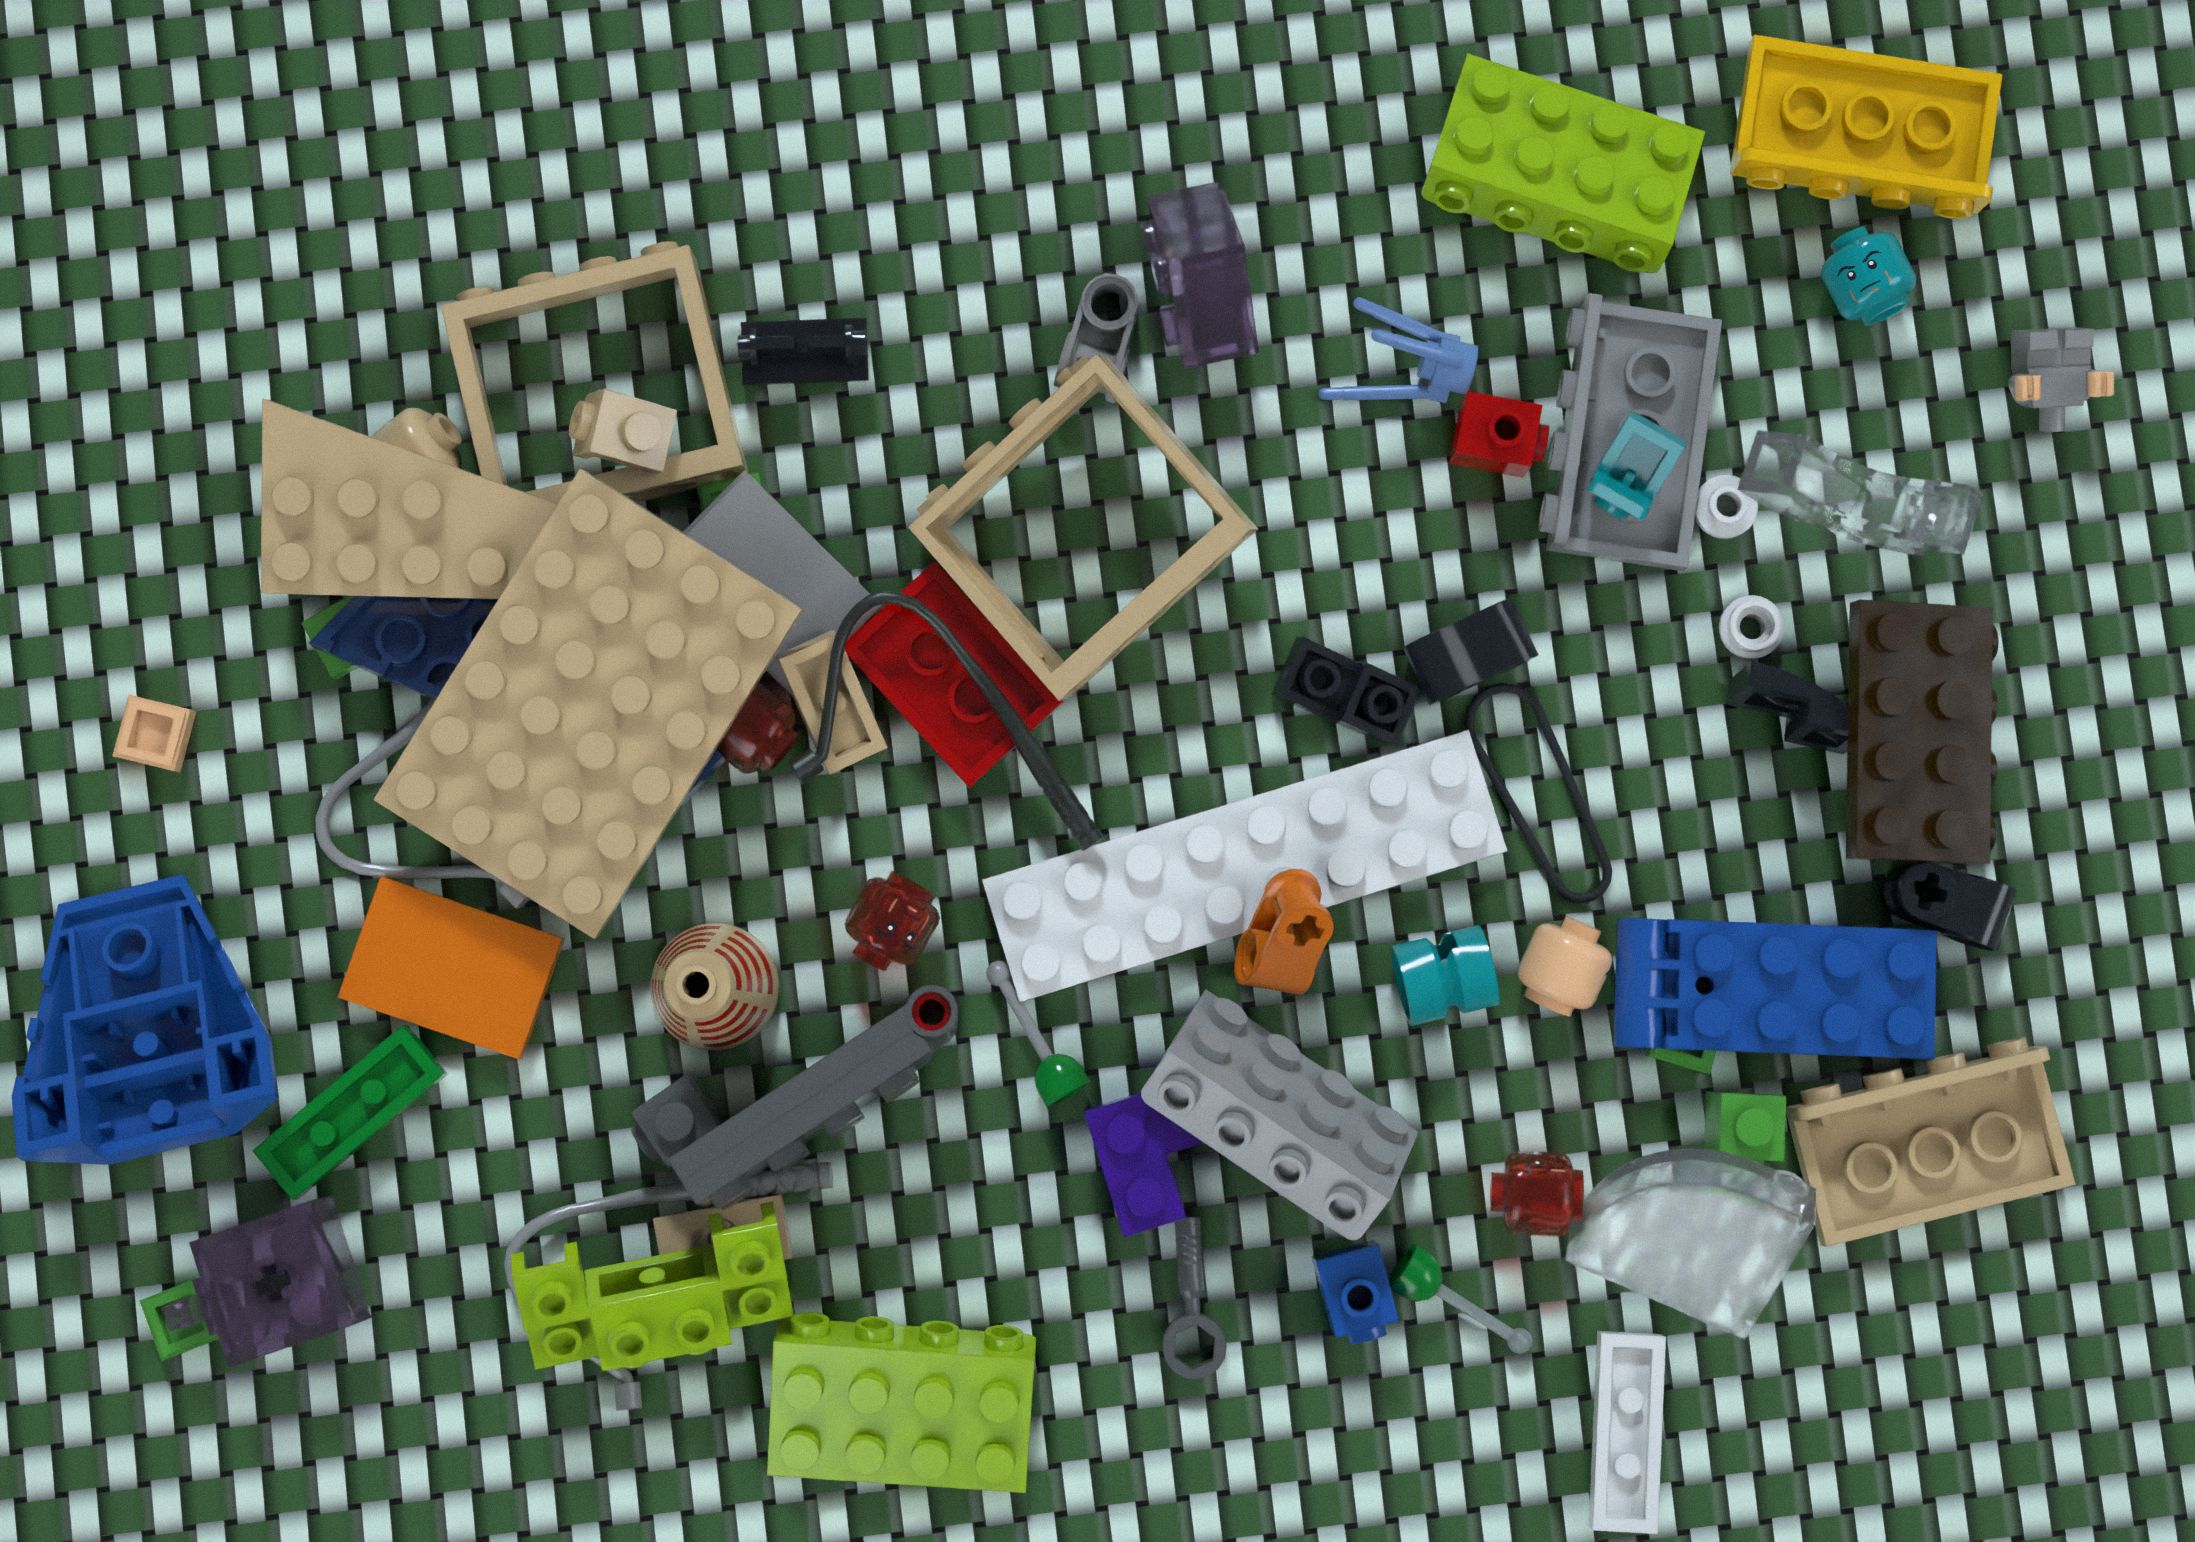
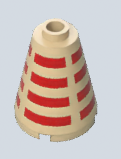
(740, 989)

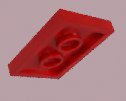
(932, 687)

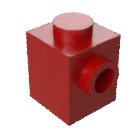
(1498, 434)

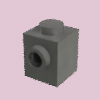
(675, 1118)

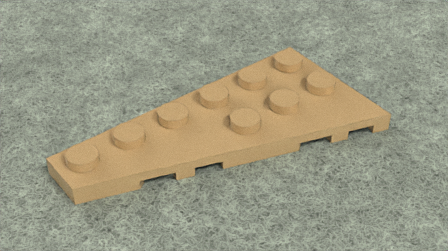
(382, 519)

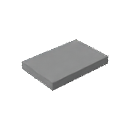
(771, 546)

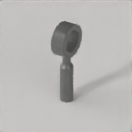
(1191, 1287)

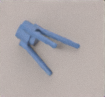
(1442, 361)

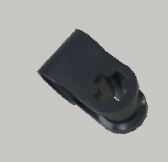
(1957, 903)

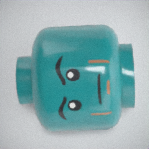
(1868, 276)

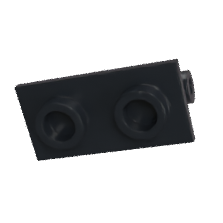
(803, 351)

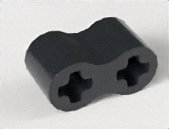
(1470, 651)

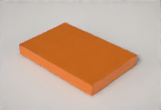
(451, 967)

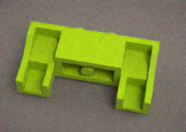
(654, 1303)

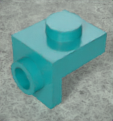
(1635, 467)

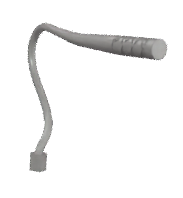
(385, 750)

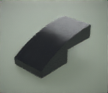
(1811, 713)

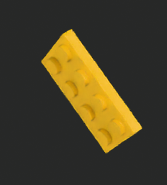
(1866, 127)

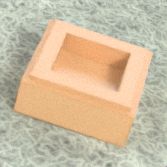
(154, 733)

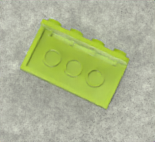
(1563, 165)
(901, 1403)

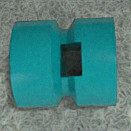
(1445, 975)

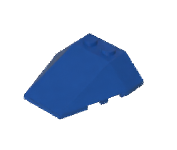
(139, 1033)

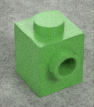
(1746, 1125)

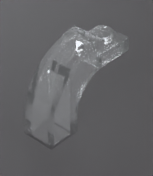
(1857, 502)

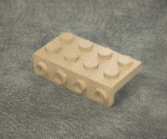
(1930, 1142)

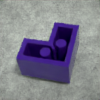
(1132, 1154)

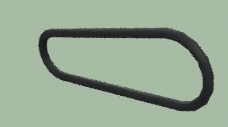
(1569, 780)

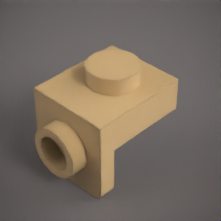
(622, 430)

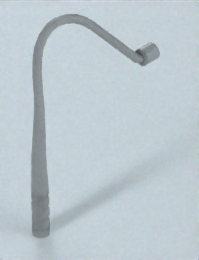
(793, 1179)

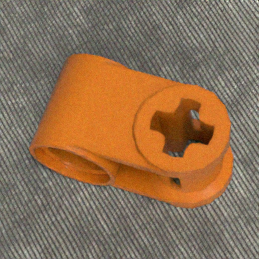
(1285, 935)

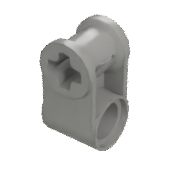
(1095, 336)

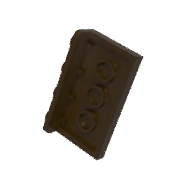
(1920, 732)

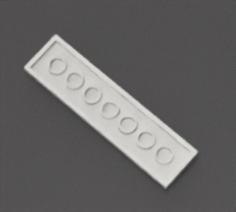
(1209, 870)

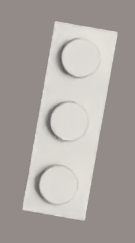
(1627, 1432)

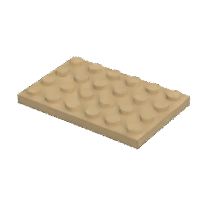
(588, 704)

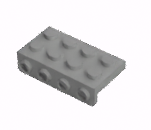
(1621, 363)
(1281, 1116)

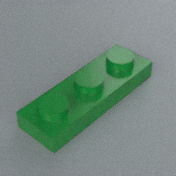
(350, 1112)

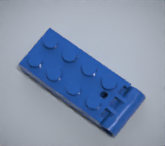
(1775, 988)

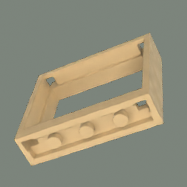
(598, 278)
(991, 464)

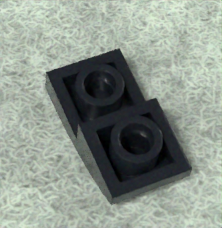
(1346, 691)

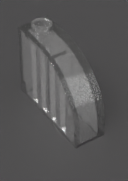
(1696, 1232)

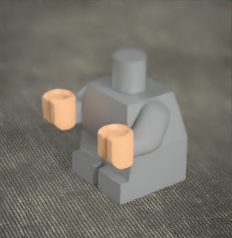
(2054, 372)

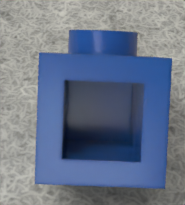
(1356, 1291)

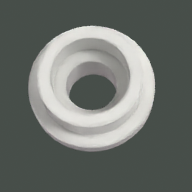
(1712, 520)
(1764, 613)

